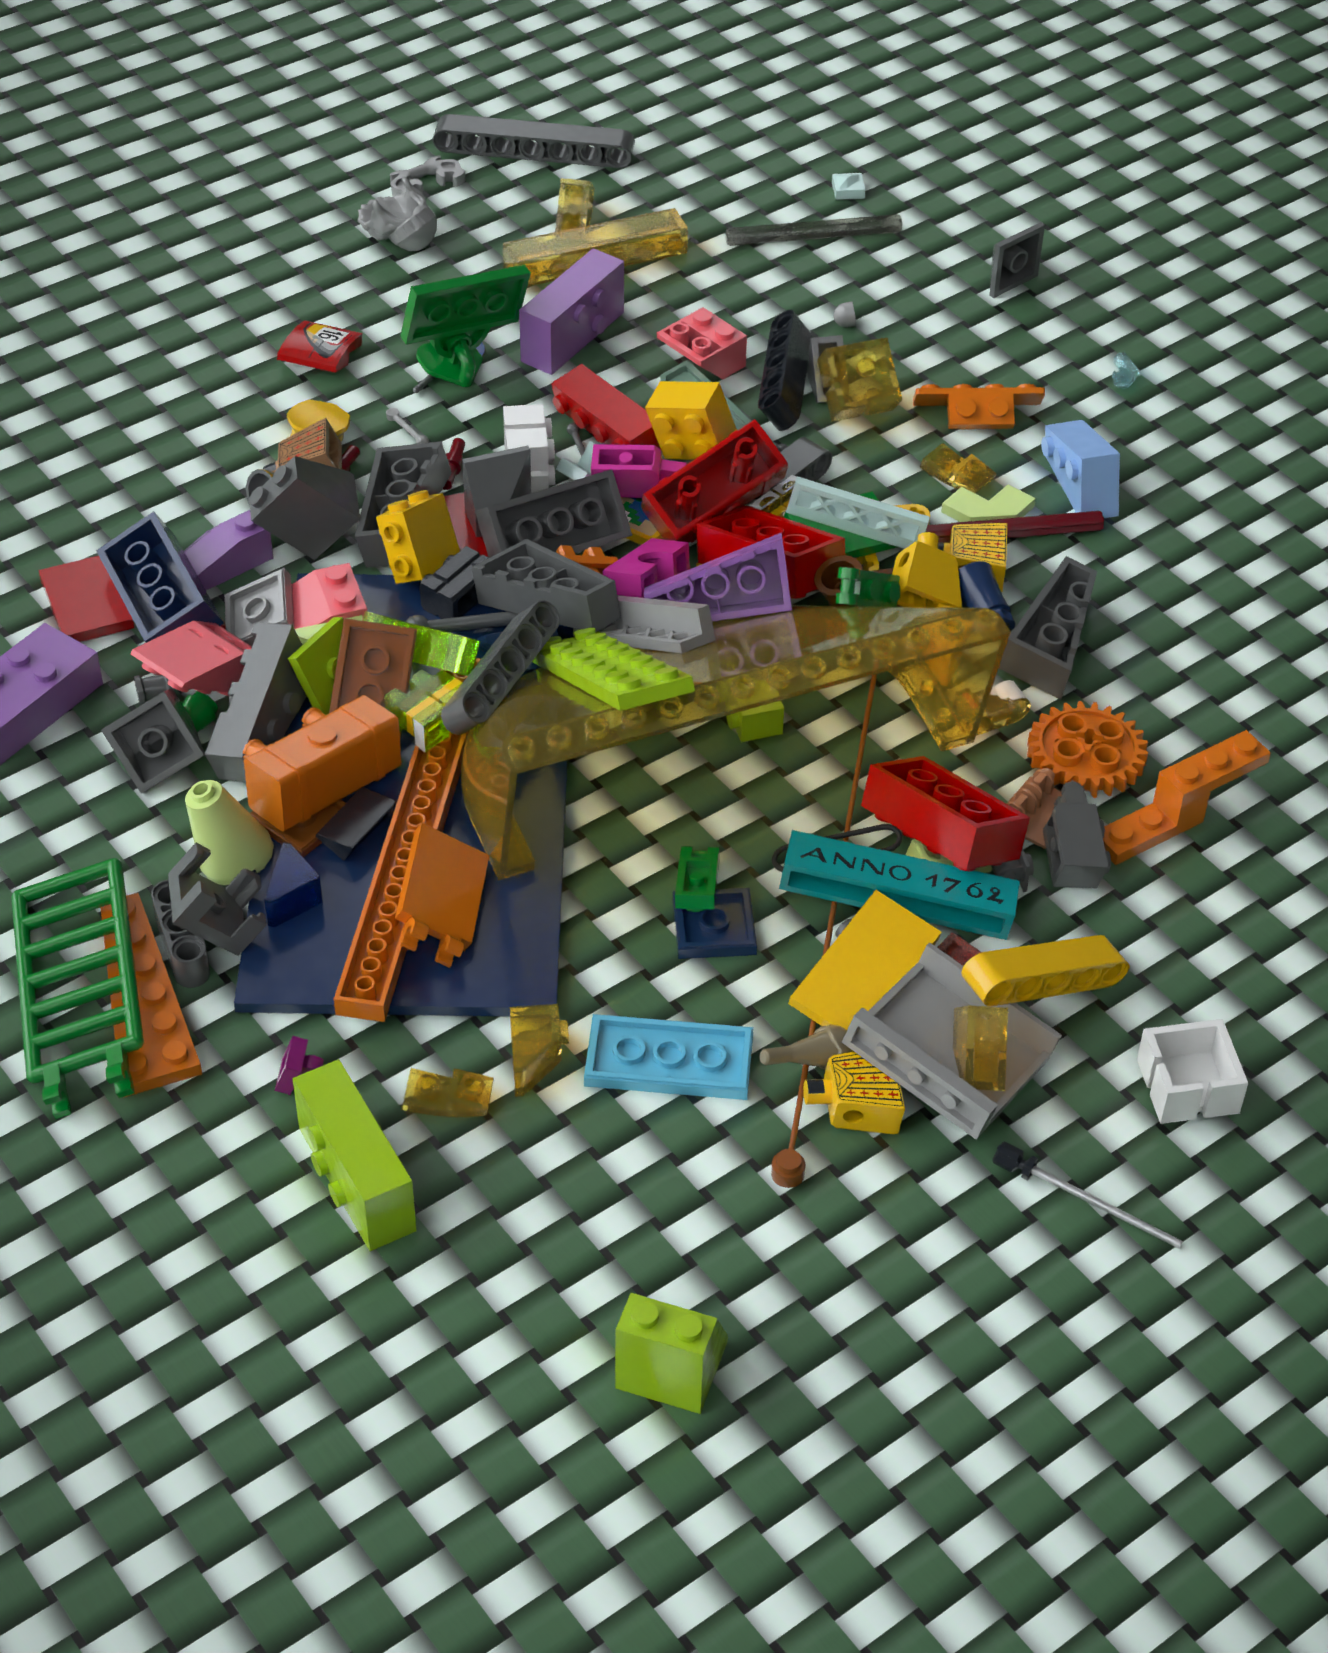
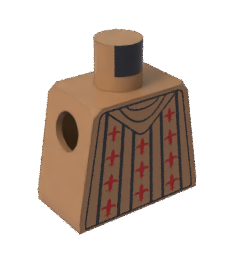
(313, 443)

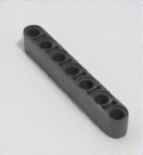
(547, 138)

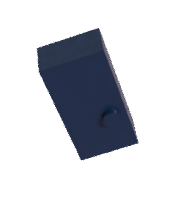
(156, 579)

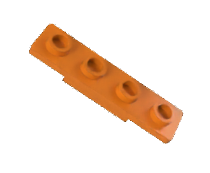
(979, 407)

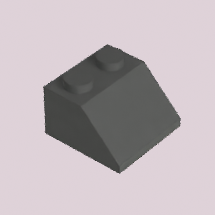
(155, 740)

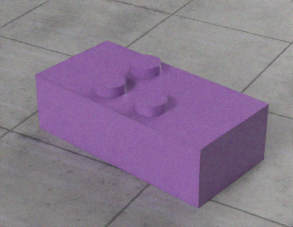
(571, 311)
(41, 683)

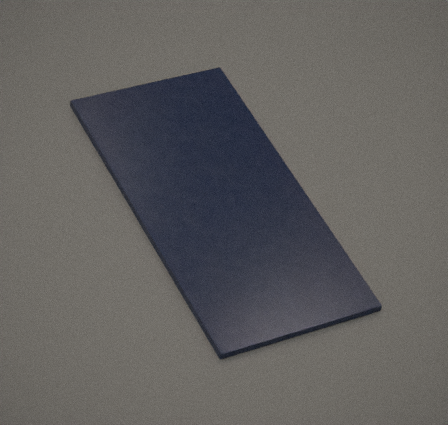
(518, 917)

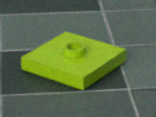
(317, 662)

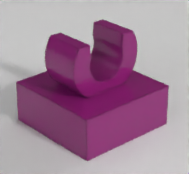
(294, 1064)

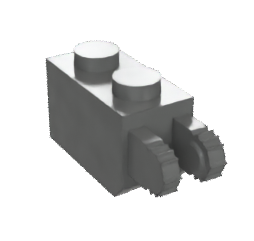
(1075, 841)

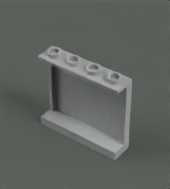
(912, 1042)

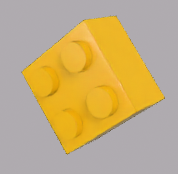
(689, 417)

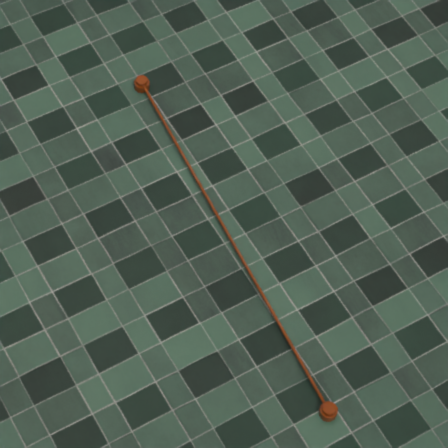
(788, 1164)

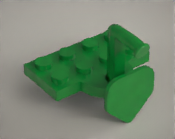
(457, 319)

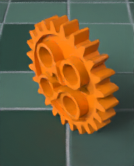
(1088, 747)

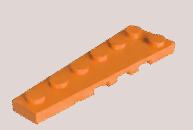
(167, 1047)

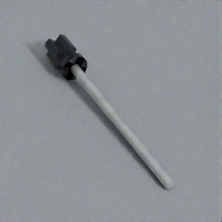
(1011, 1159)

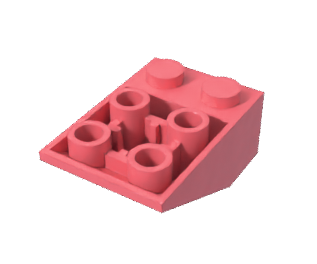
(195, 657)

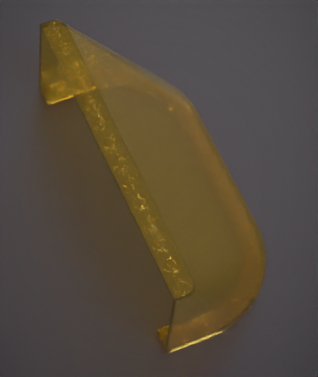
(936, 653)

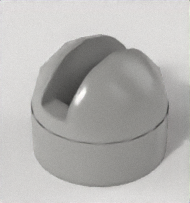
(845, 315)

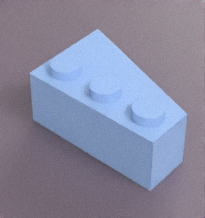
(1084, 466)

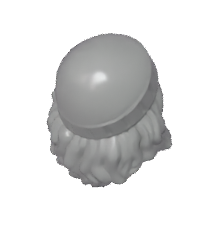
(400, 218)

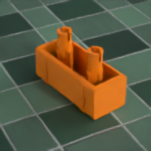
(321, 761)

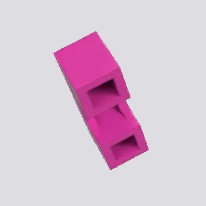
(648, 565)

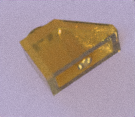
(574, 204)
(535, 1043)
(981, 1046)

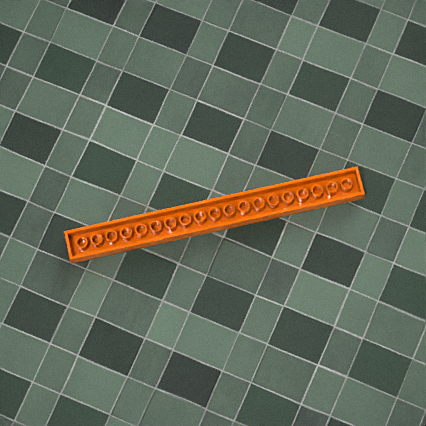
(376, 950)

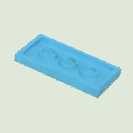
(669, 1057)

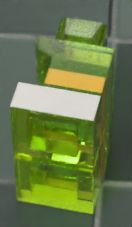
(422, 707)

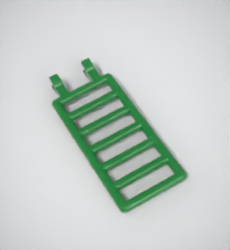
(33, 1042)

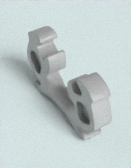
(445, 171)

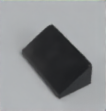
(355, 822)

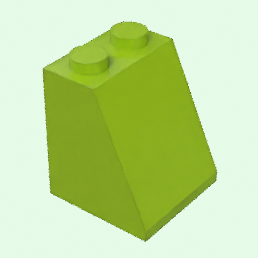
(667, 1352)

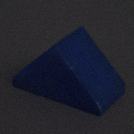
(292, 887)

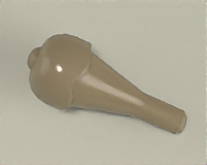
(811, 1050)

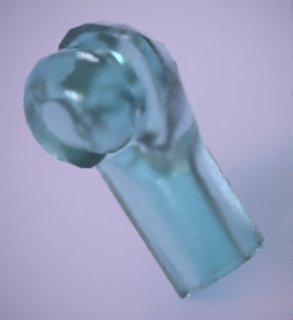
(1127, 371)

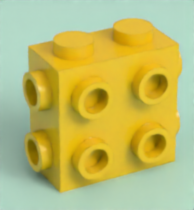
(417, 535)

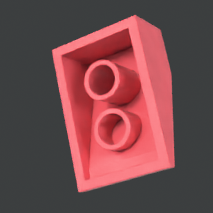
(326, 595)

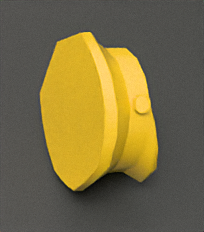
(312, 411)

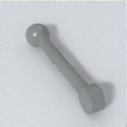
(393, 415)

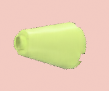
(228, 831)

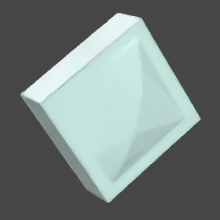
(848, 186)

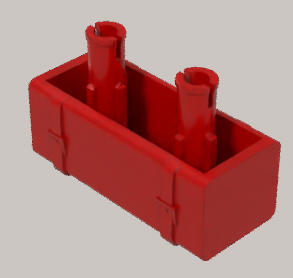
(715, 483)

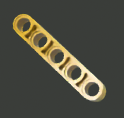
(1044, 970)

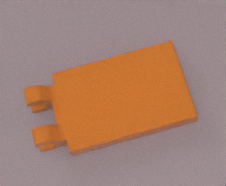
(441, 892)

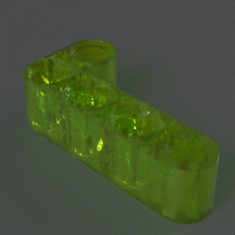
(437, 647)

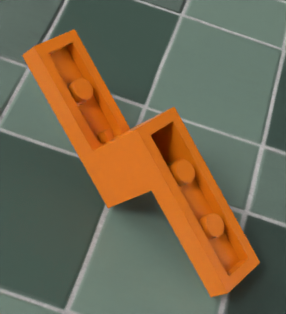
(1183, 795)

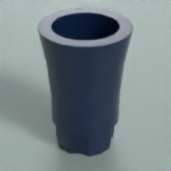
(981, 590)

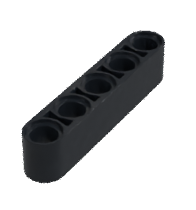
(785, 370)

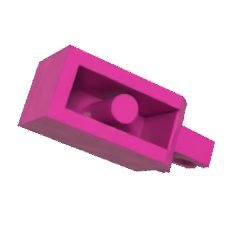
(634, 466)

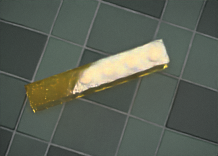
(628, 239)

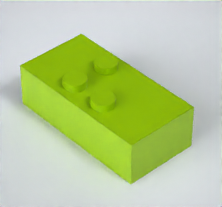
(354, 1155)

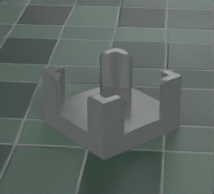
(210, 908)

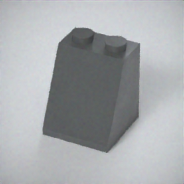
(306, 505)

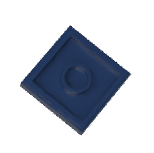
(717, 931)

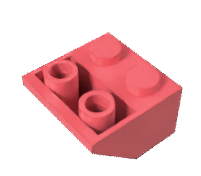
(707, 342)

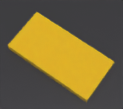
(863, 962)

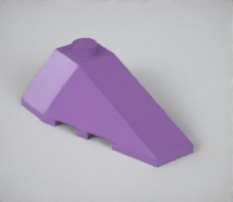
(229, 550)

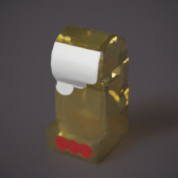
(1005, 706)

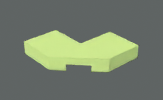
(968, 506)

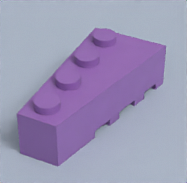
(733, 585)

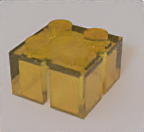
(859, 379)

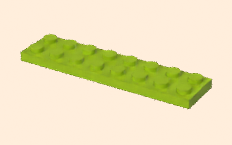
(612, 670)

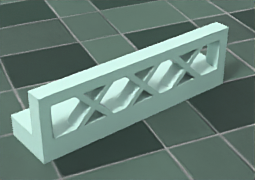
(856, 513)

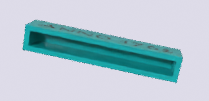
(926, 888)

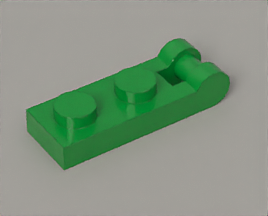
(867, 588)
(697, 878)

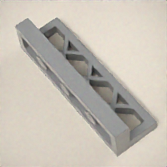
(662, 624)

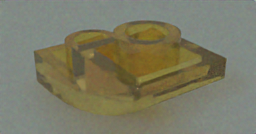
(956, 471)
(454, 1096)

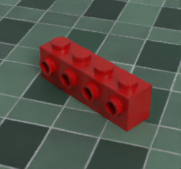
(602, 409)

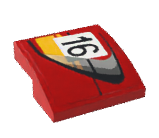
(319, 346)

